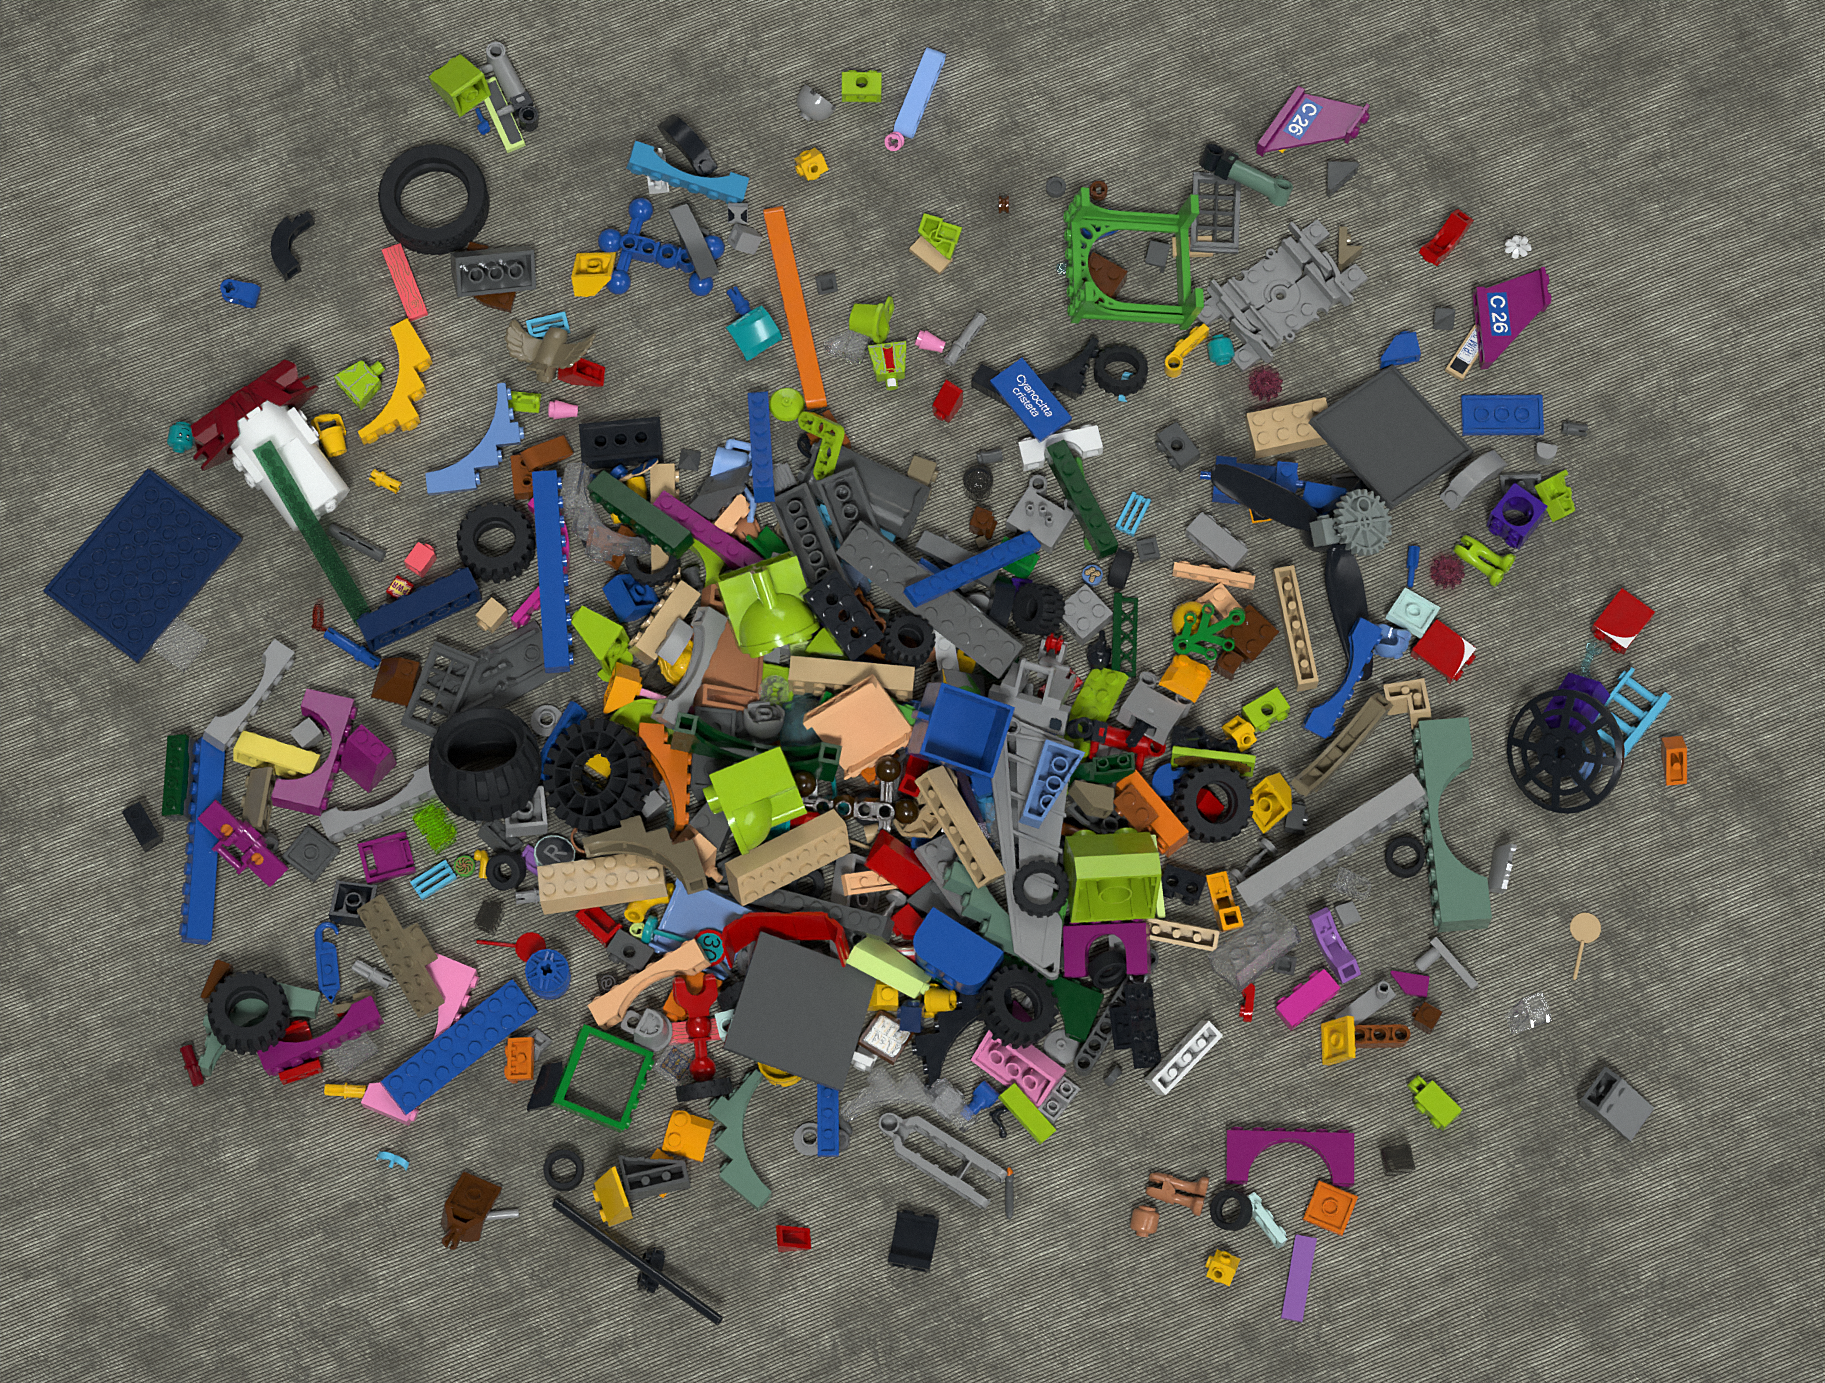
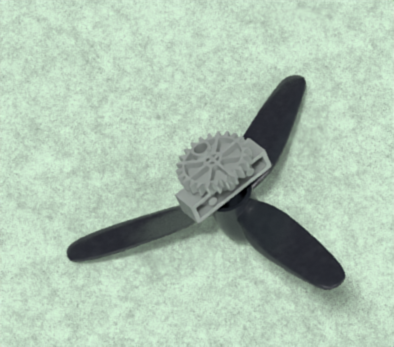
(1354, 528)

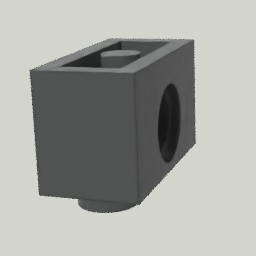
(1173, 436)
(621, 943)

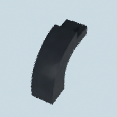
(688, 142)
(282, 241)
(1001, 600)

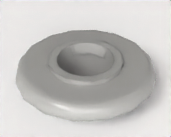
(539, 713)
(798, 1139)

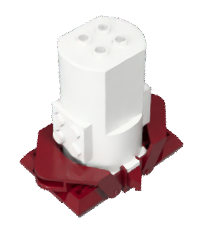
(260, 415)

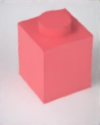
(420, 559)

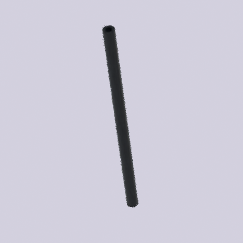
(637, 1261)

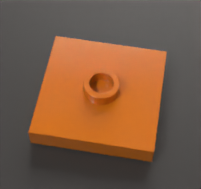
(1330, 1208)

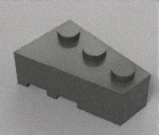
(712, 827)
(932, 896)
(652, 1177)

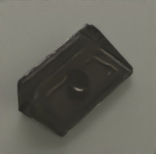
(653, 679)

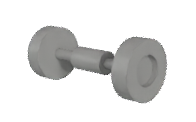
(1267, 848)
(896, 899)

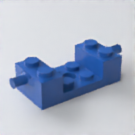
(1284, 475)

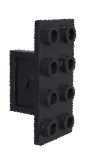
(1136, 1026)

